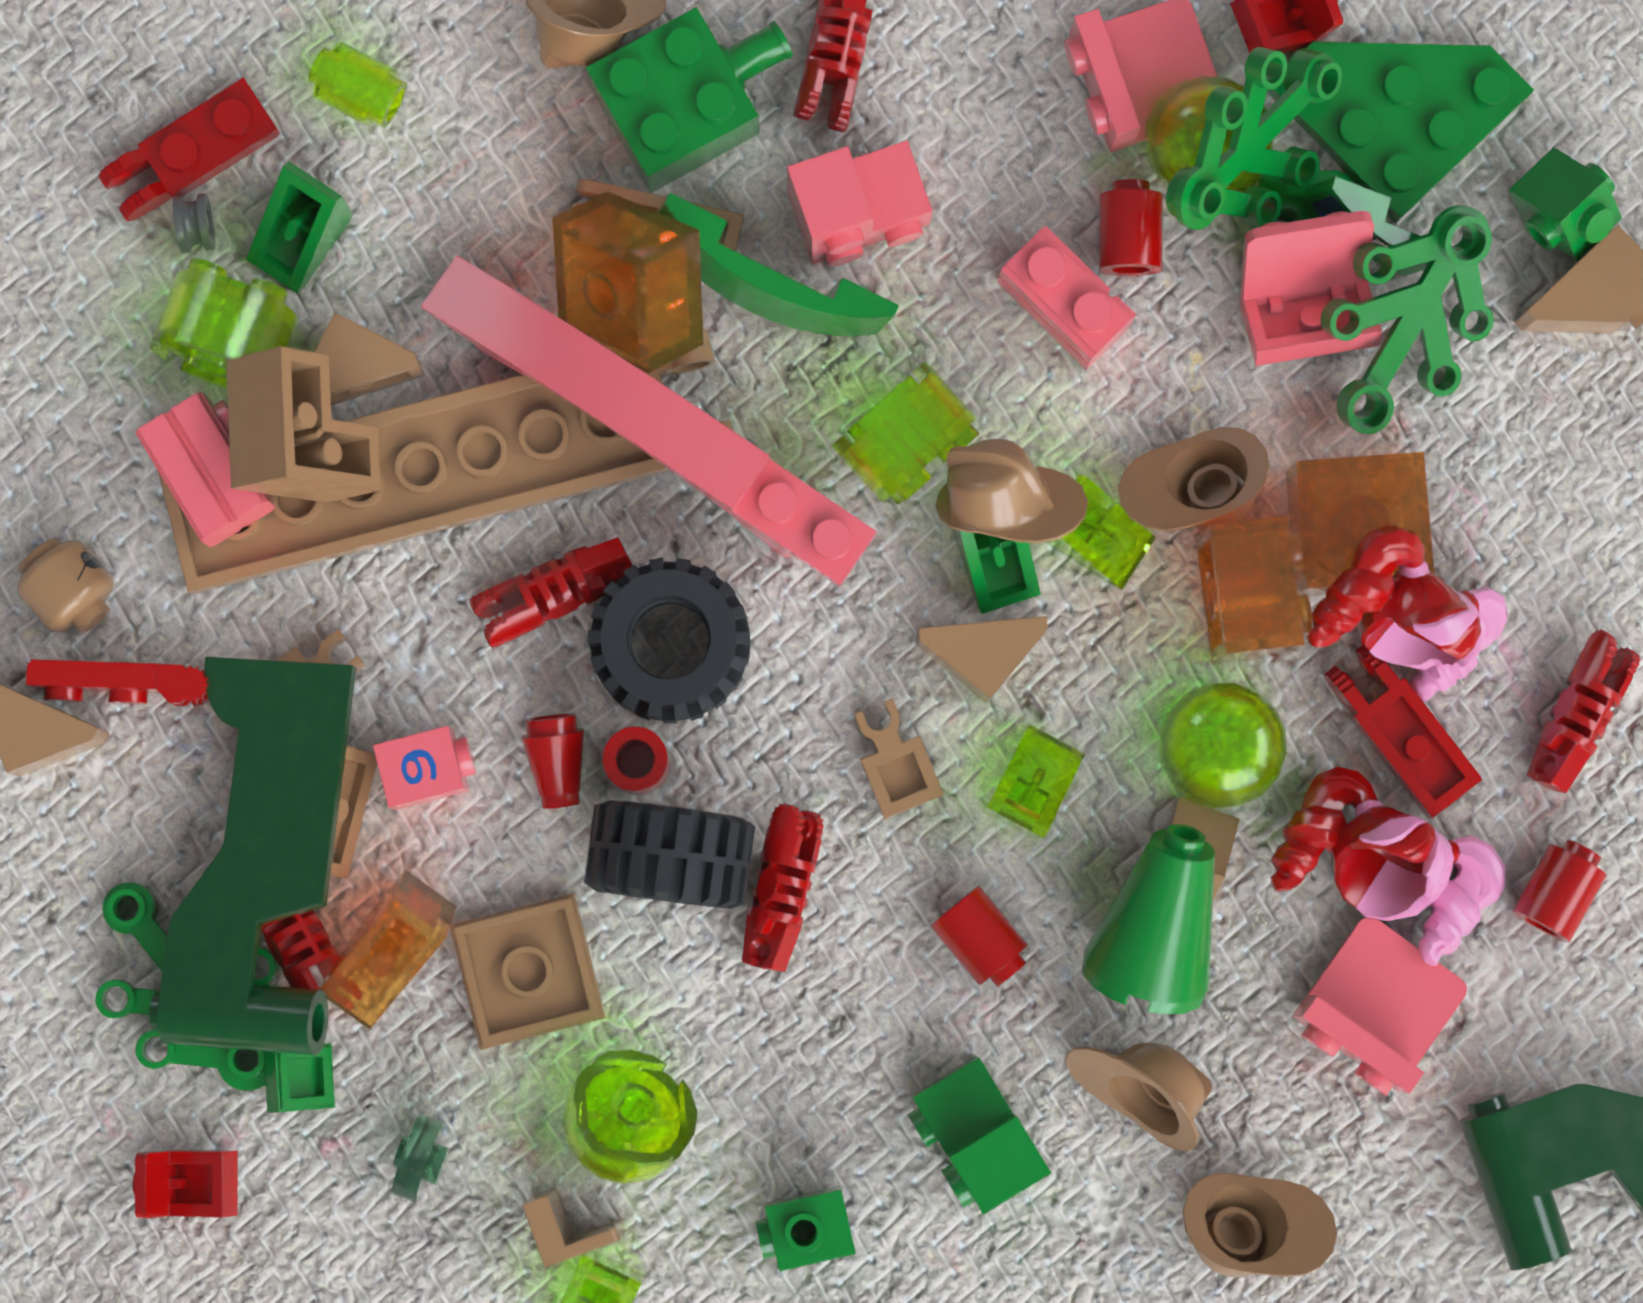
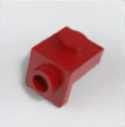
(1285, 23)
(186, 1183)

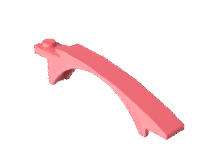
(652, 417)

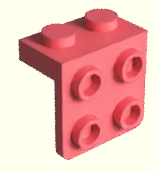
(1134, 64)
(1293, 275)
(1380, 1006)

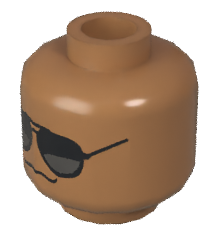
(65, 585)

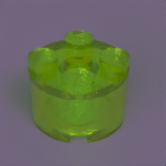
(220, 319)
(906, 435)

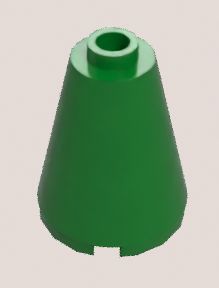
(1159, 926)

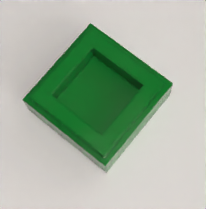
(299, 1081)

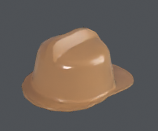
(587, 29)
(1195, 481)
(1004, 495)
(1148, 1086)
(1258, 1226)

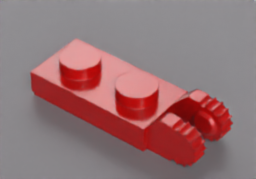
(193, 149)
(123, 680)
(1406, 736)

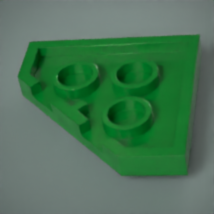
(1409, 112)

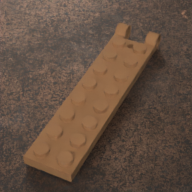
(438, 470)

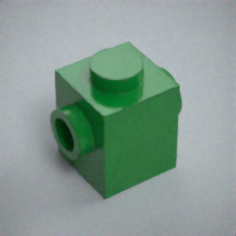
(1566, 204)
(824, 1210)

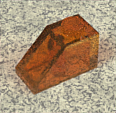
(389, 949)

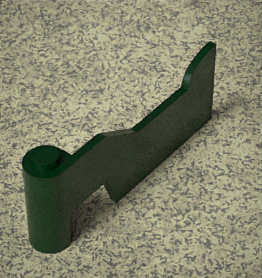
(271, 859)
(1546, 1144)

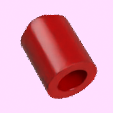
(1131, 229)
(636, 760)
(1561, 890)
(981, 938)

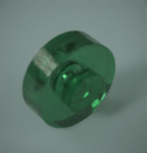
(419, 1158)

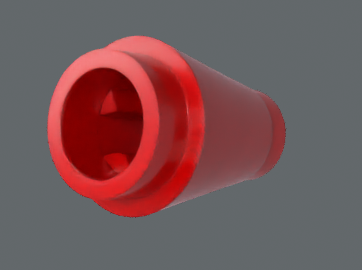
(555, 758)

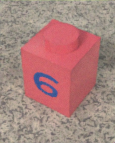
(424, 767)

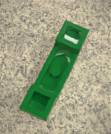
(769, 294)

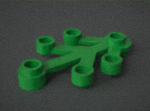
(1200, 192)
(1416, 310)
(154, 940)

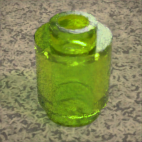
(357, 85)

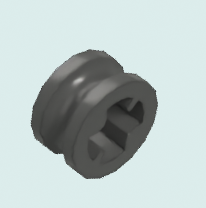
(194, 223)

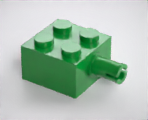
(683, 95)

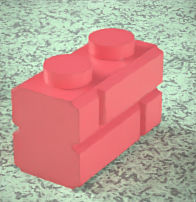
(1065, 297)
(194, 461)

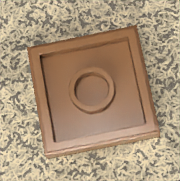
(527, 971)

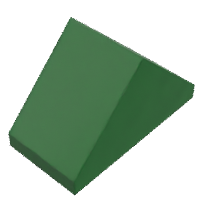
(298, 228)
(997, 569)

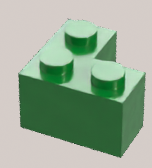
(980, 1136)

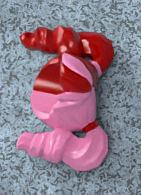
(1409, 615)
(1389, 861)

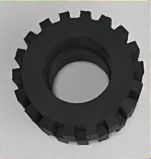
(652, 587)
(669, 854)

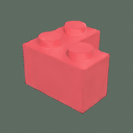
(857, 201)

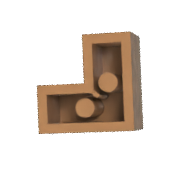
(285, 430)

